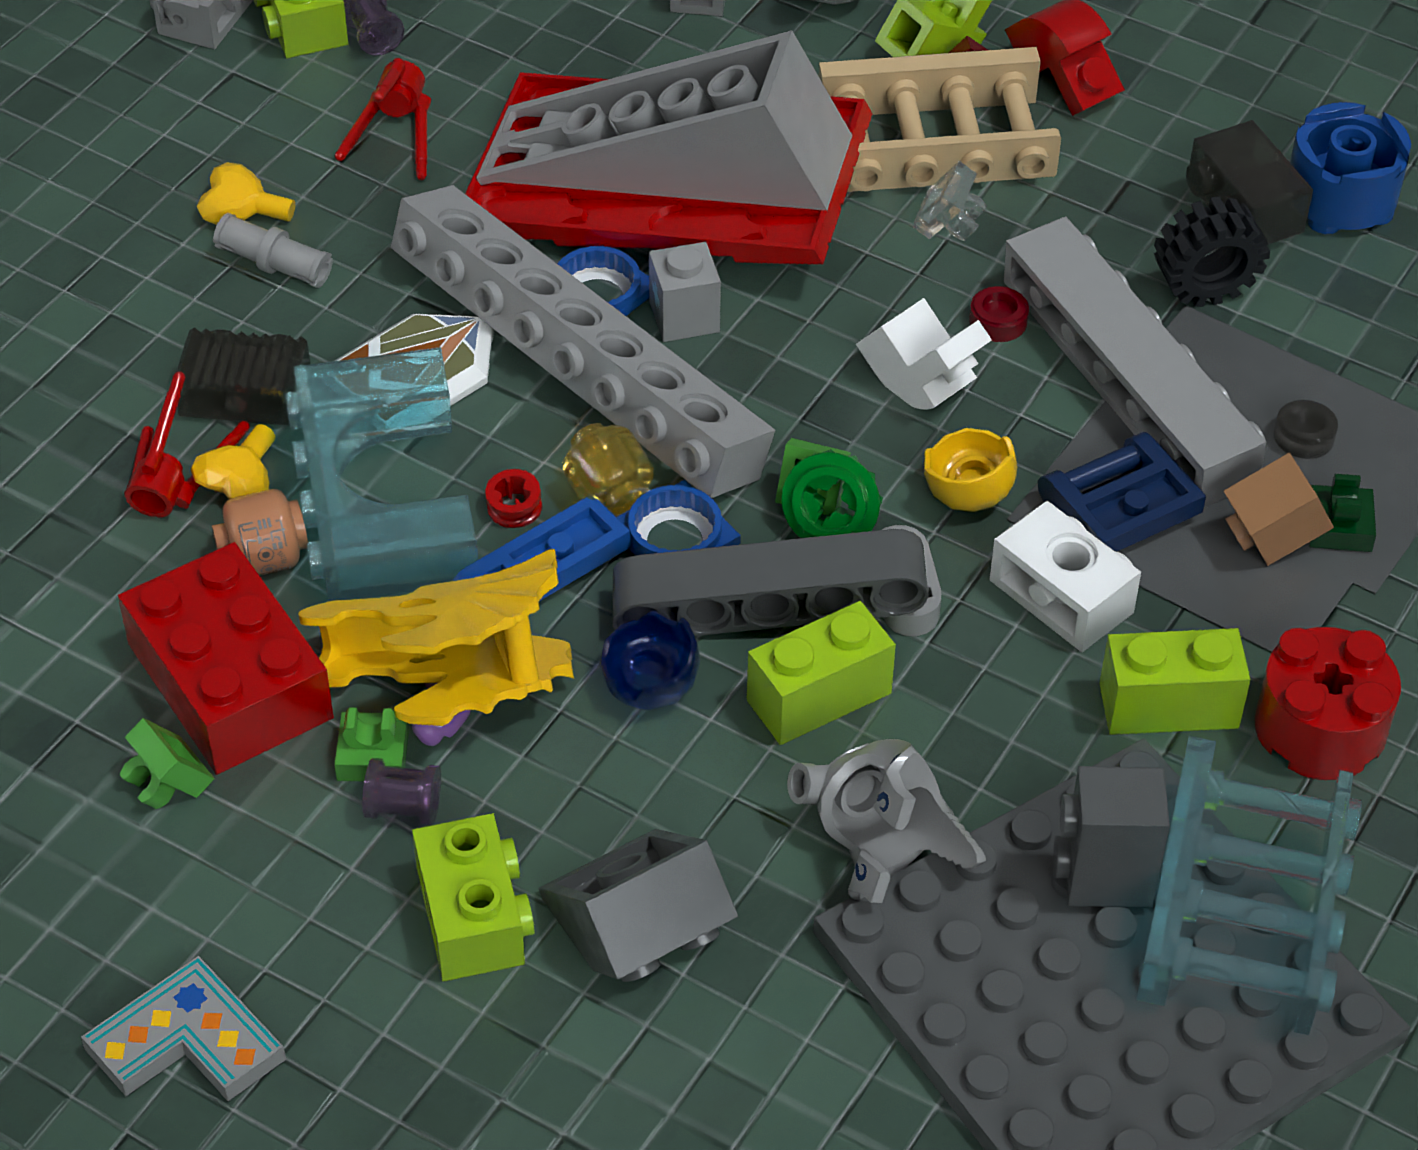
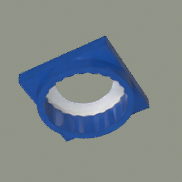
(610, 265)
(678, 503)

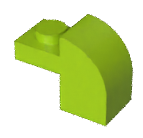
(931, 26)

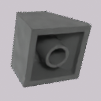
(641, 903)

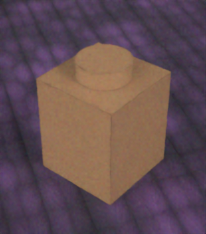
(1276, 510)

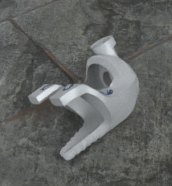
(885, 812)

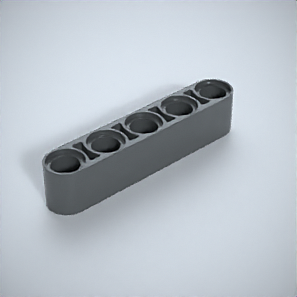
(774, 581)

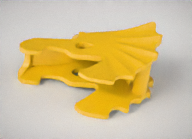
(469, 623)

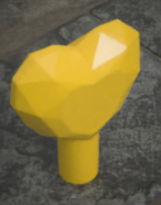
(241, 193)
(236, 468)

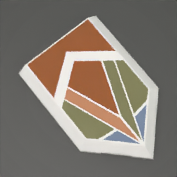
(463, 343)

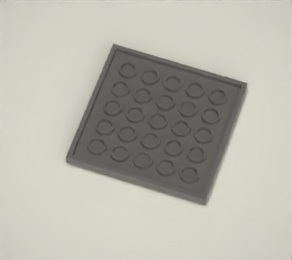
(1034, 1009)

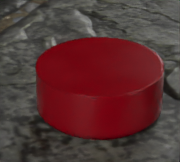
(1000, 312)

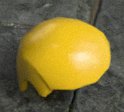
(970, 469)

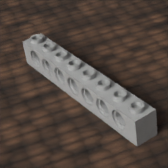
(583, 341)

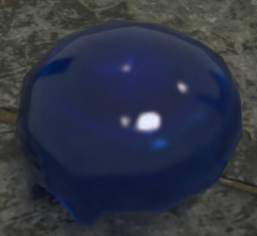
(650, 661)

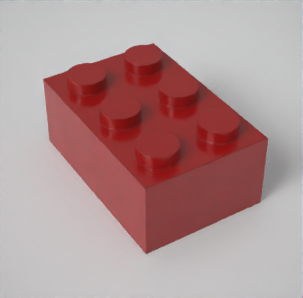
(226, 657)

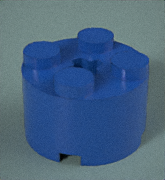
(1351, 165)

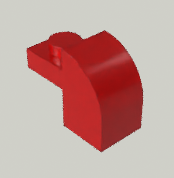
(1072, 48)

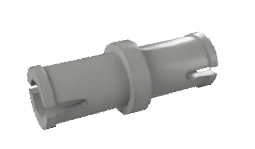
(272, 250)

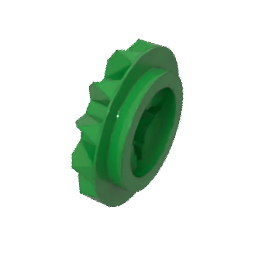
(822, 470)

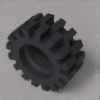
(1205, 229)

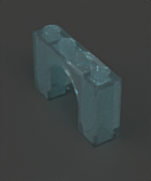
(364, 543)

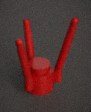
(396, 95)
(158, 476)

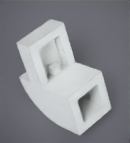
(919, 357)

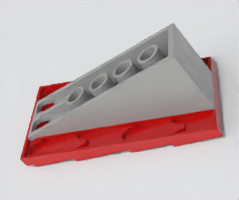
(679, 154)

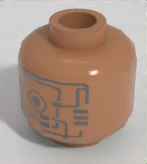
(265, 529)

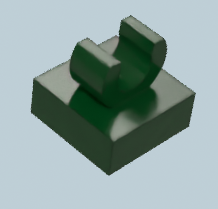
(1350, 513)

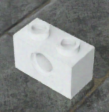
(1065, 575)

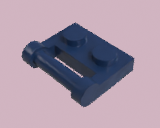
(1131, 506)

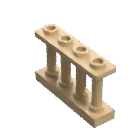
(944, 83)

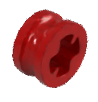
(508, 483)

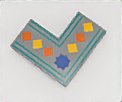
(191, 1017)

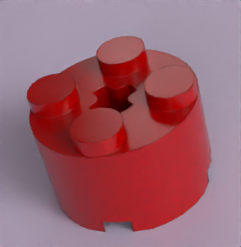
(1327, 700)

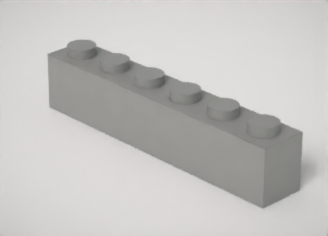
(1132, 356)

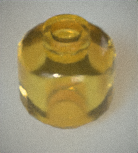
(608, 466)

